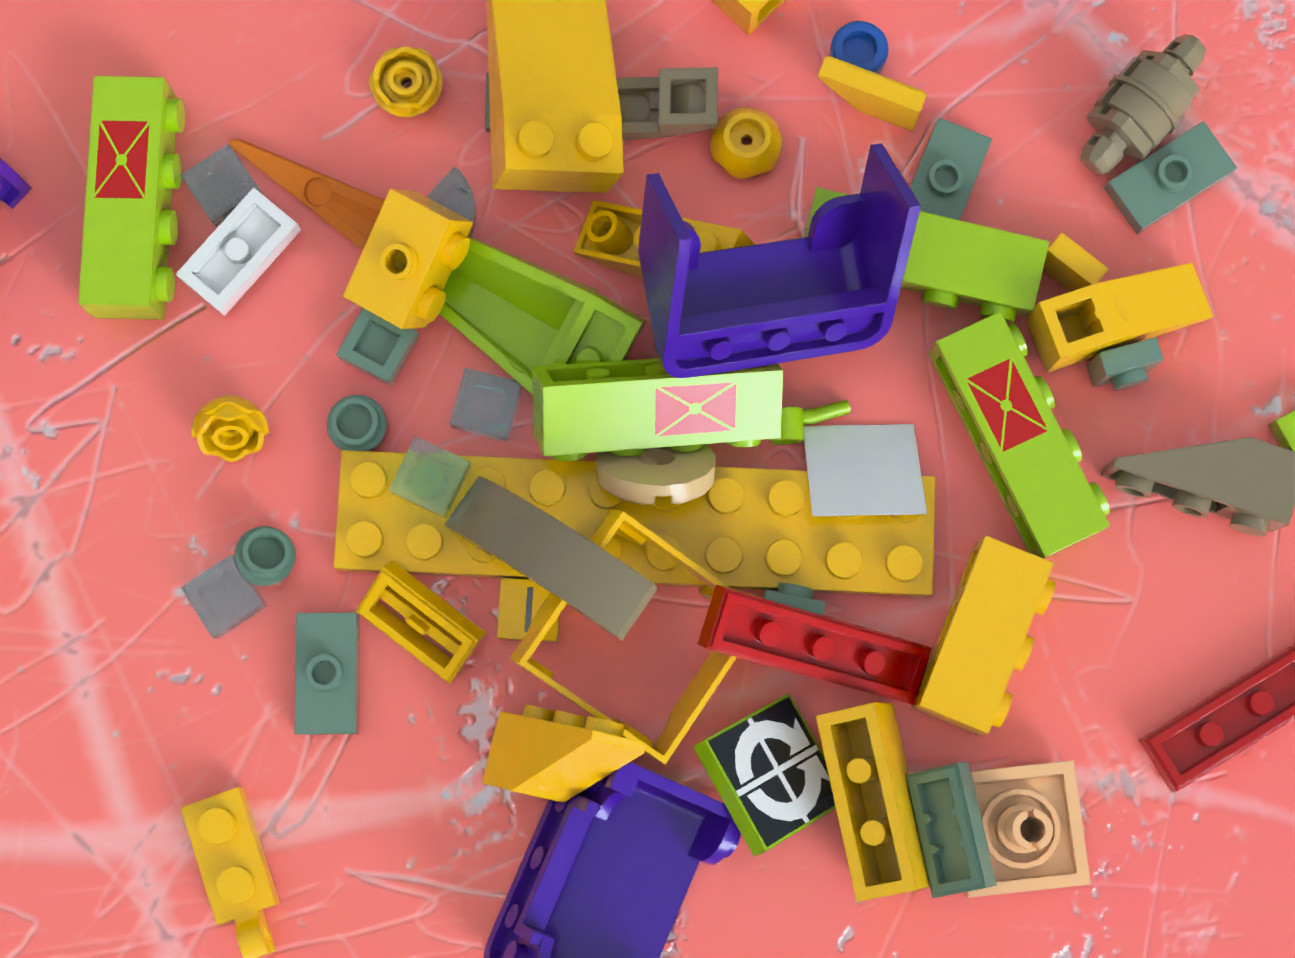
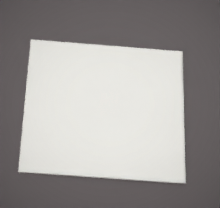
(864, 470)

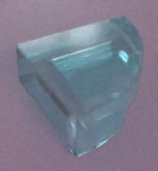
(455, 195)

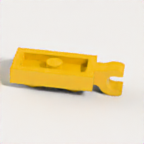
(233, 867)

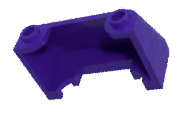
(611, 869)

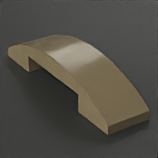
(662, 106)
(552, 556)

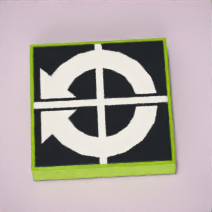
(769, 774)

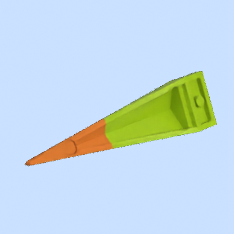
(493, 298)

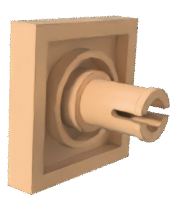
(1032, 827)

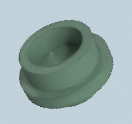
(357, 423)
(264, 556)

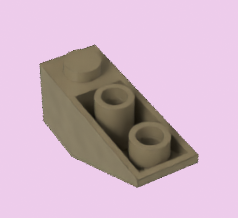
(1230, 478)

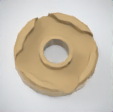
(657, 474)

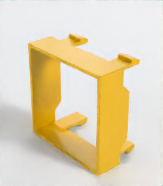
(701, 686)

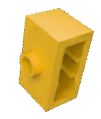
(409, 259)

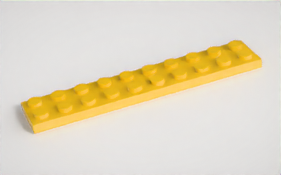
(744, 530)

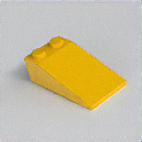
(553, 96)

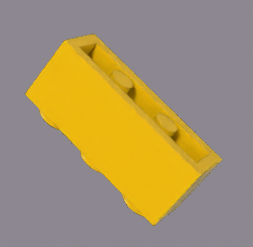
(985, 636)
(873, 800)

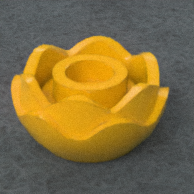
(402, 65)
(746, 160)
(230, 428)

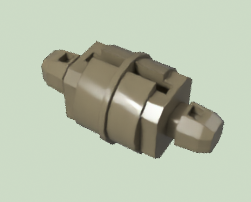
(1143, 104)

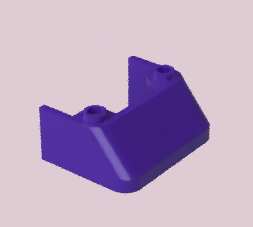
(781, 296)

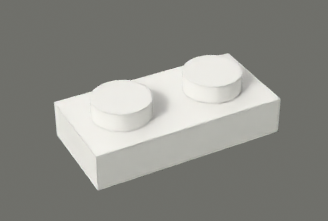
(238, 251)

